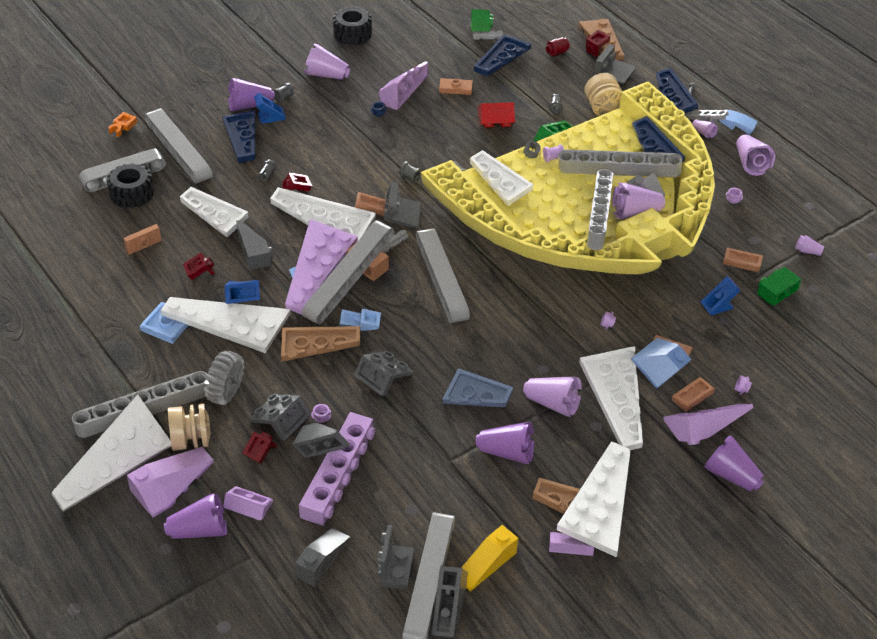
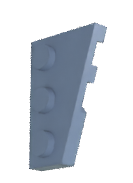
(476, 391)

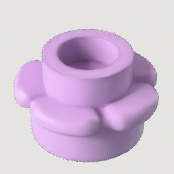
(734, 195)
(608, 320)
(743, 384)
(321, 413)

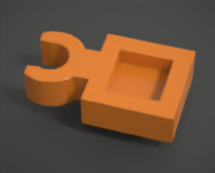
(122, 122)

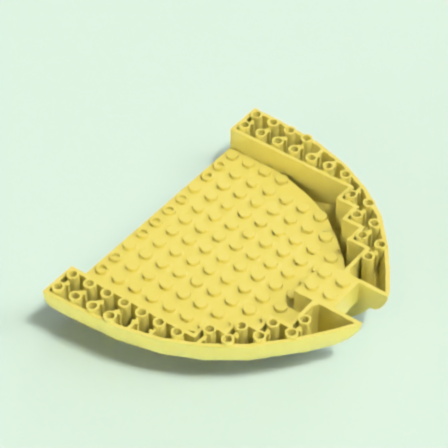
(556, 215)

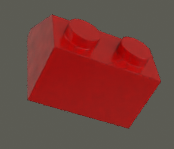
(496, 114)

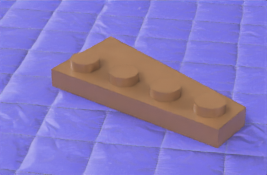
(310, 341)

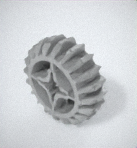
(224, 377)

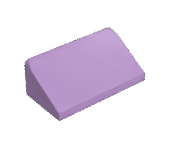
(247, 503)
(566, 544)

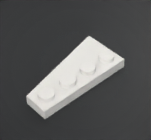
(500, 178)
(214, 211)

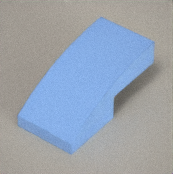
(740, 120)
(366, 319)

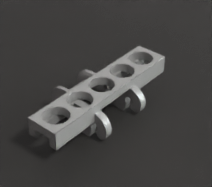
(702, 115)

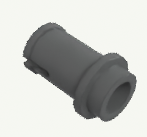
(555, 105)
(269, 167)

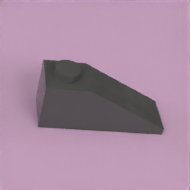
(254, 247)
(318, 439)
(320, 556)
(449, 601)

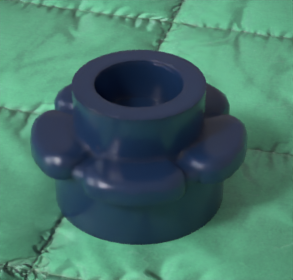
(378, 109)

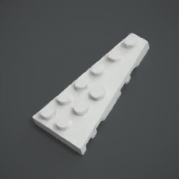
(327, 212)
(239, 323)
(616, 389)
(120, 449)
(598, 506)

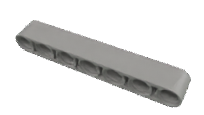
(178, 146)
(620, 163)
(600, 210)
(347, 272)
(442, 276)
(156, 398)
(425, 589)

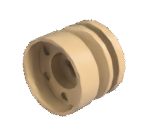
(603, 93)
(188, 427)

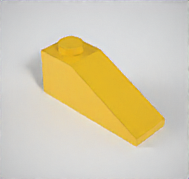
(490, 556)

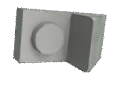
(650, 183)

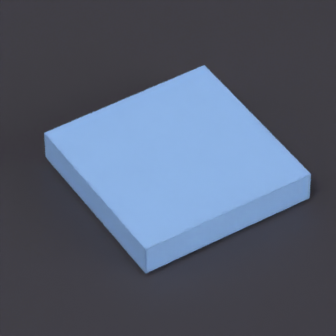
(162, 326)

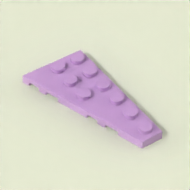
(319, 256)

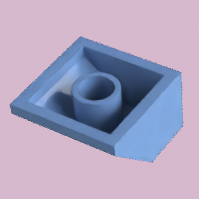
(660, 361)

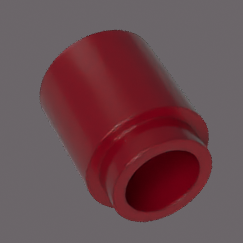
(557, 46)

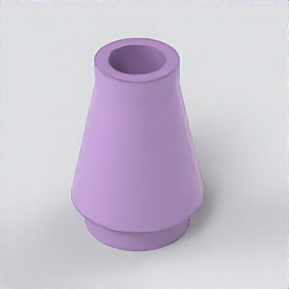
(705, 128)
(808, 245)

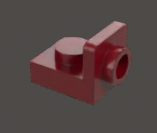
(596, 41)
(296, 181)
(198, 265)
(258, 446)

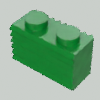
(481, 20)
(778, 285)

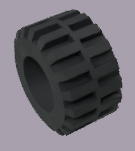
(352, 25)
(130, 185)

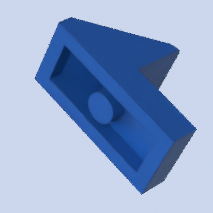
(268, 109)
(241, 291)
(719, 298)

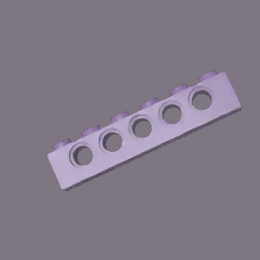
(336, 470)

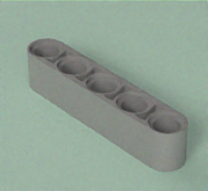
(95, 177)

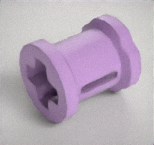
(551, 153)

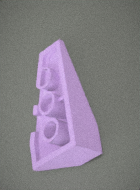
(401, 87)
(704, 423)
(162, 481)

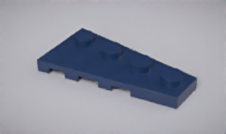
(500, 54)
(675, 90)
(241, 134)
(652, 138)

